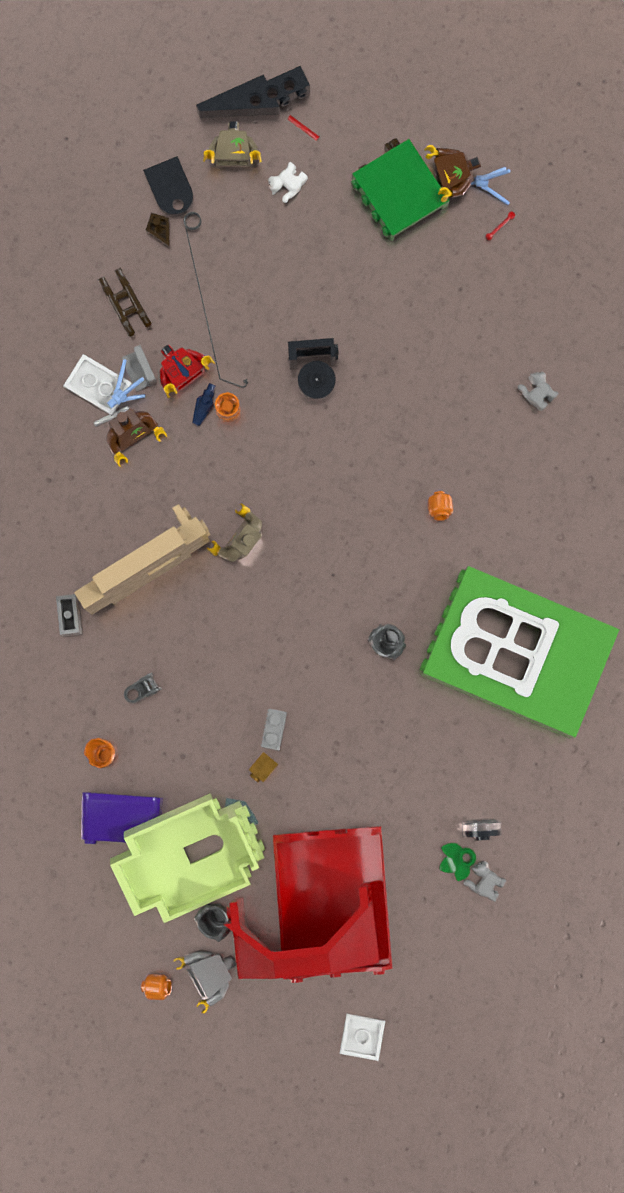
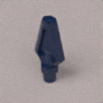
(203, 405)

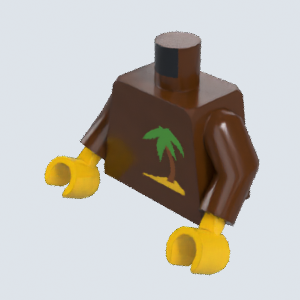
(454, 170)
(128, 429)

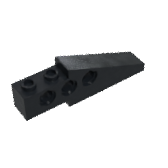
(238, 100)

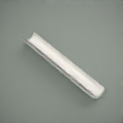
(107, 418)

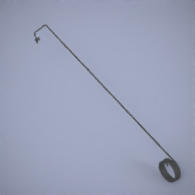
(194, 228)

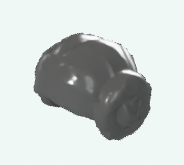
(387, 641)
(211, 921)

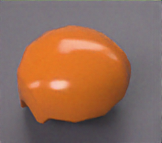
(99, 752)

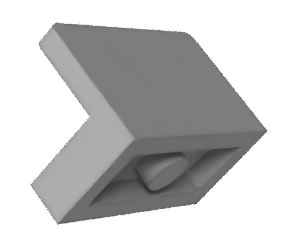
(138, 367)

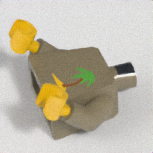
(232, 148)
(242, 540)

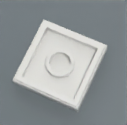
(362, 1037)

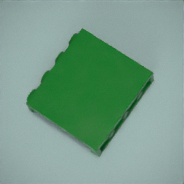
(398, 189)

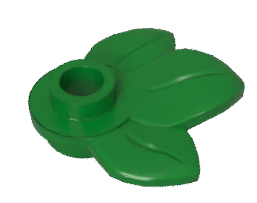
(454, 860)

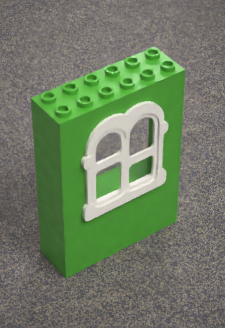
(560, 669)

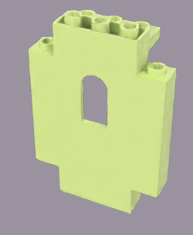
(157, 867)

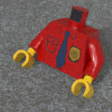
(181, 368)

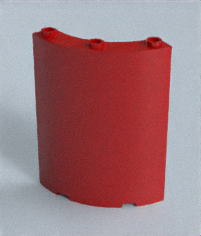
(320, 884)

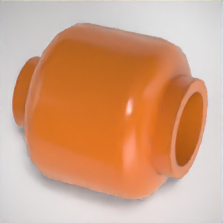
(440, 506)
(156, 987)

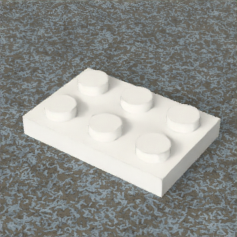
(94, 383)

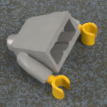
(208, 975)

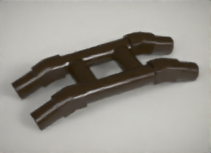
(127, 291)

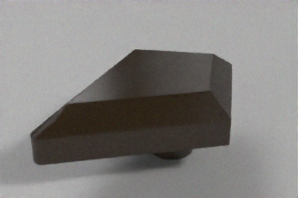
(159, 228)

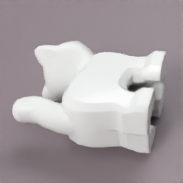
(289, 181)

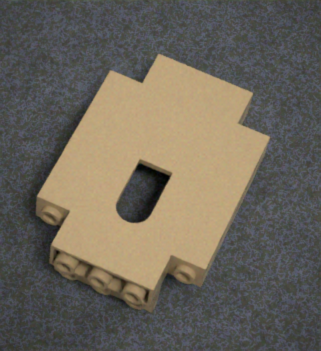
(145, 563)

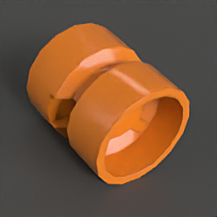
(227, 407)

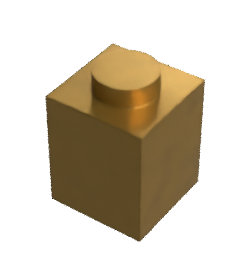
(262, 768)

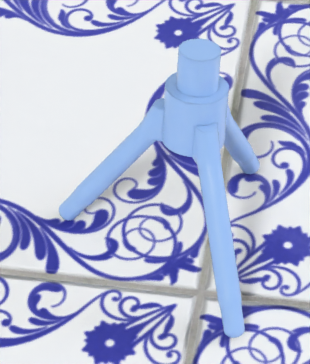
(483, 180)
(120, 396)

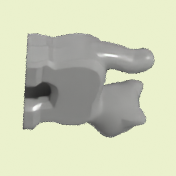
(542, 391)
(487, 883)

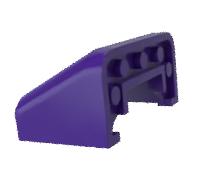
(109, 815)

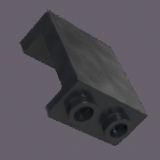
(312, 348)

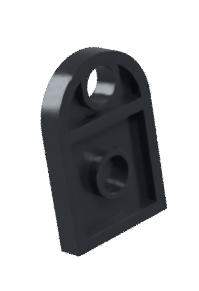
(170, 186)

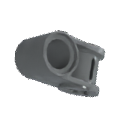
(142, 688)

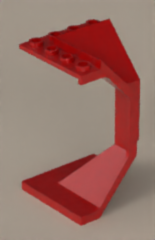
(349, 948)

